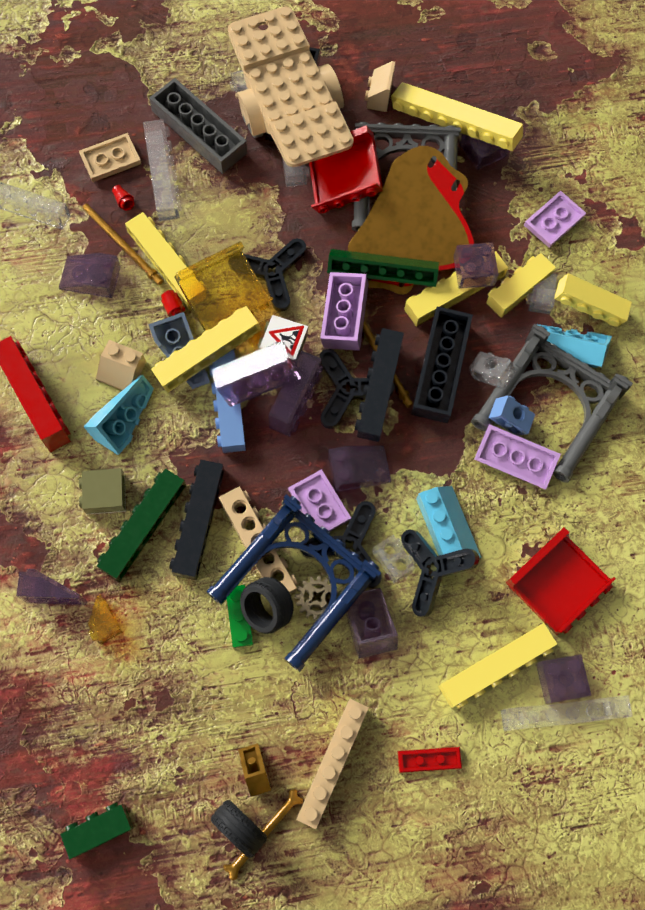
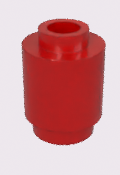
(172, 303)

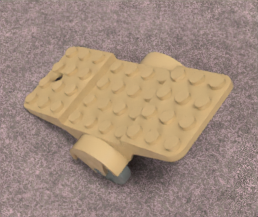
(287, 89)

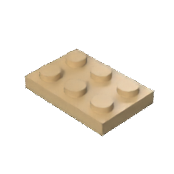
(110, 157)

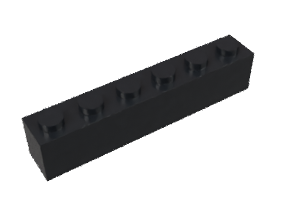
(380, 385)
(197, 520)

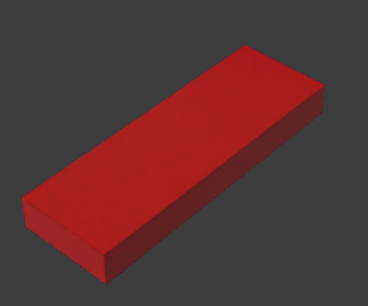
(429, 759)

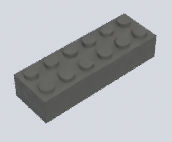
(198, 125)

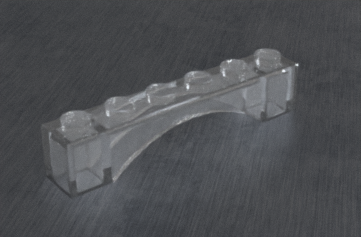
(566, 713)

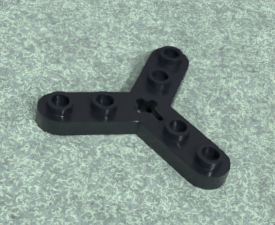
(275, 281)
(340, 378)
(354, 533)
(446, 565)

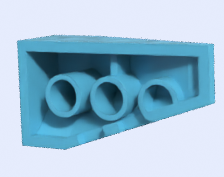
(587, 348)
(117, 419)

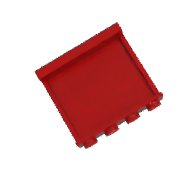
(347, 174)
(560, 583)

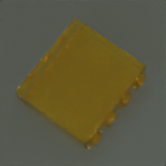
(221, 286)

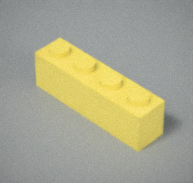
(517, 287)
(593, 300)

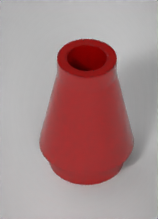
(124, 199)

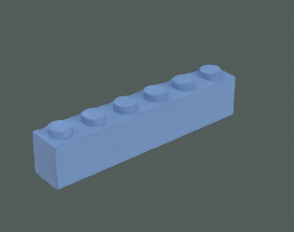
(229, 418)

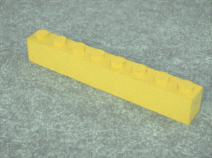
(446, 112)

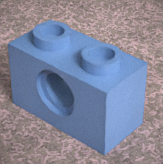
(512, 415)

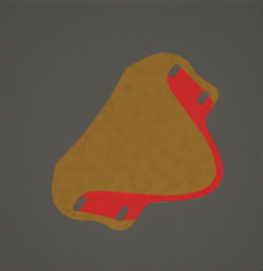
(416, 214)

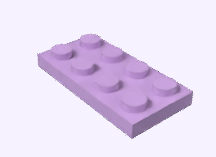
(517, 456)

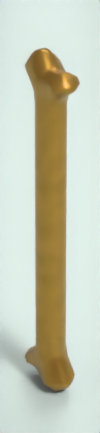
(292, 800)

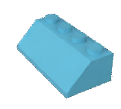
(445, 520)

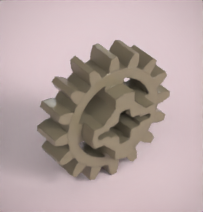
(309, 588)

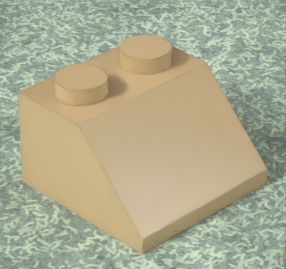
(380, 87)
(119, 365)

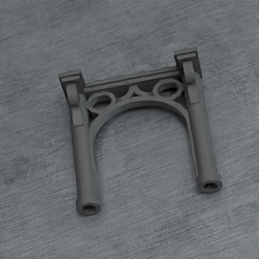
(445, 137)
(538, 347)

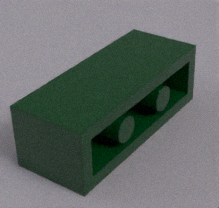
(96, 830)

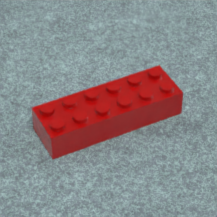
(33, 395)

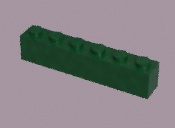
(384, 267)
(141, 525)

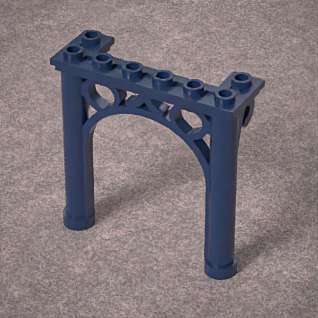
(263, 544)

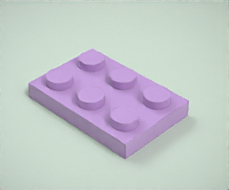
(554, 219)
(320, 501)

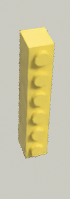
(157, 250)
(444, 295)
(206, 349)
(497, 665)

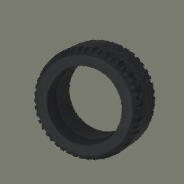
(254, 610)
(238, 828)

